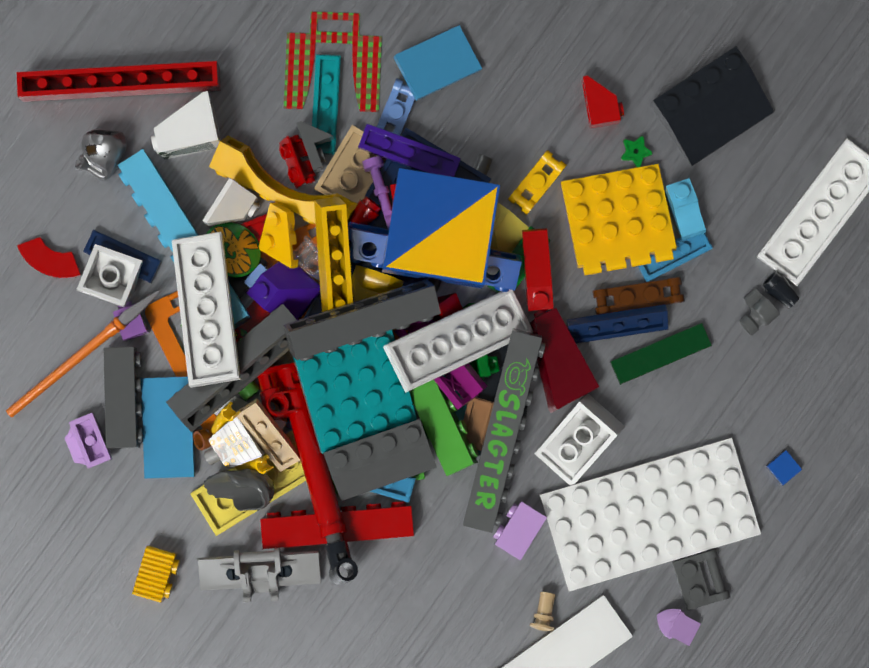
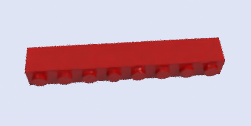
(118, 81)

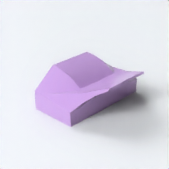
(87, 441)

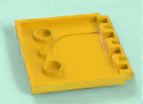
(619, 219)

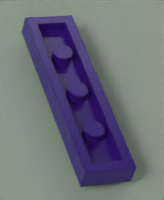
(408, 152)

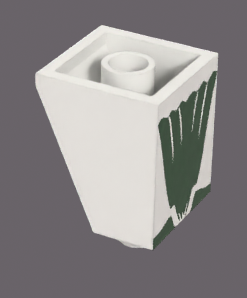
(188, 129)

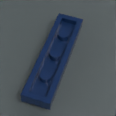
(618, 324)

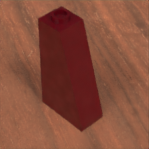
(562, 366)

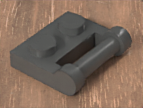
(692, 580)

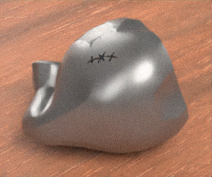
(102, 153)

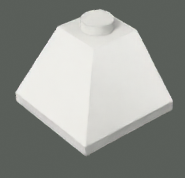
(232, 205)

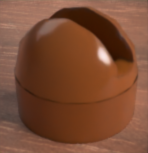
(201, 439)

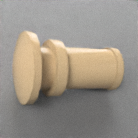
(544, 612)

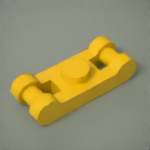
(537, 182)

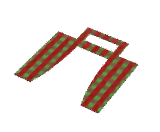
(365, 59)

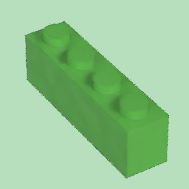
(444, 428)

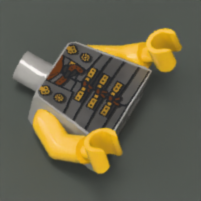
(235, 444)

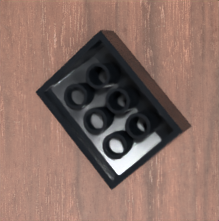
(712, 106)

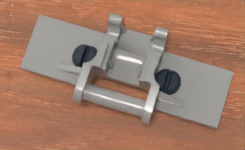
(232, 573)

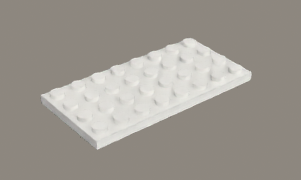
(650, 514)

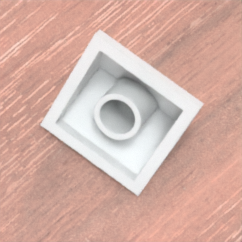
(110, 276)

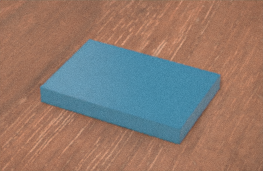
(437, 63)

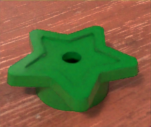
(629, 154)

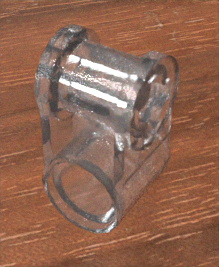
(308, 257)

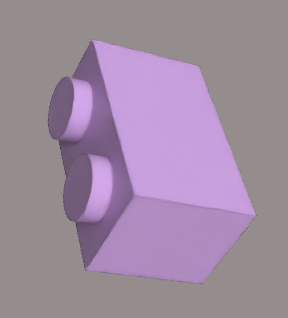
(519, 530)

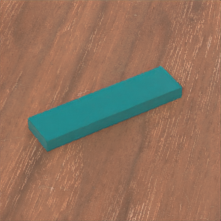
(326, 98)

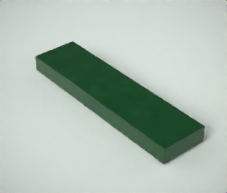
(660, 353)

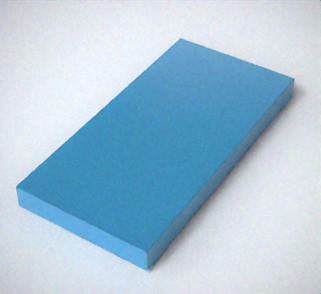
(166, 440)

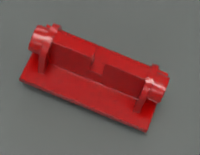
(292, 151)

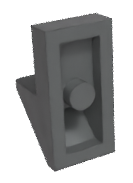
(313, 137)

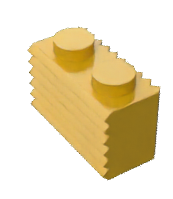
(155, 574)

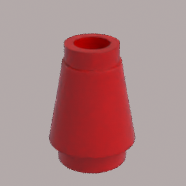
(365, 211)

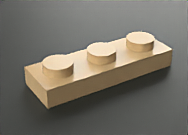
(268, 435)

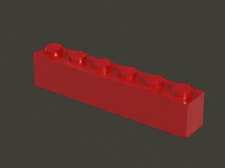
(359, 525)

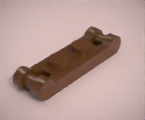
(638, 296)

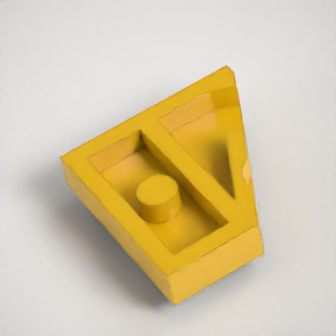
(279, 235)

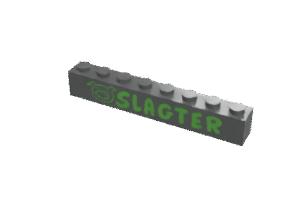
(503, 429)

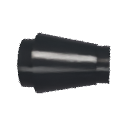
(780, 289)

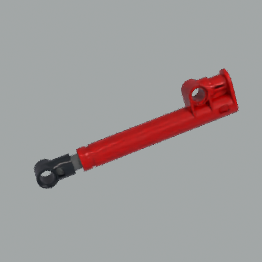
(283, 387)

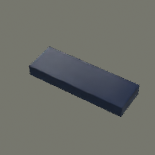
(149, 264)

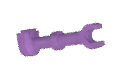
(381, 191)

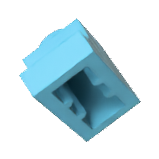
(685, 208)

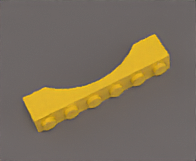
(238, 162)

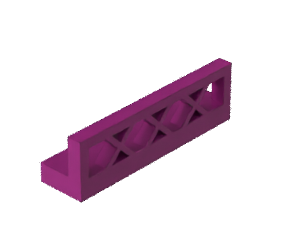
(462, 379)

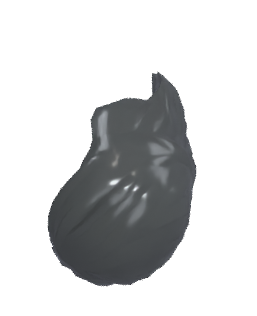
(245, 487)

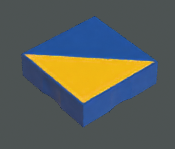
(441, 228)

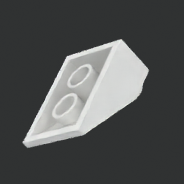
(579, 440)

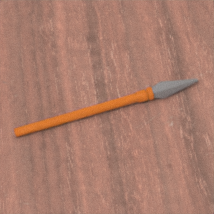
(115, 326)

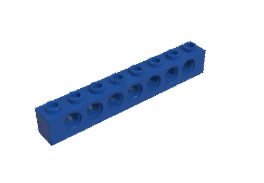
(359, 234)

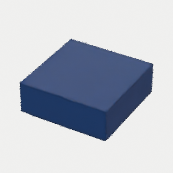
(784, 467)

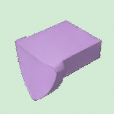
(677, 625)

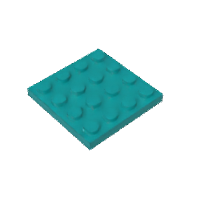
(353, 393)

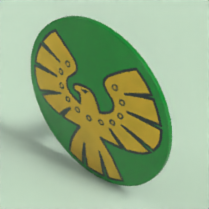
(240, 248)

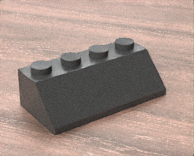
(380, 460)

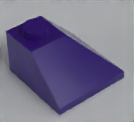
(285, 286)

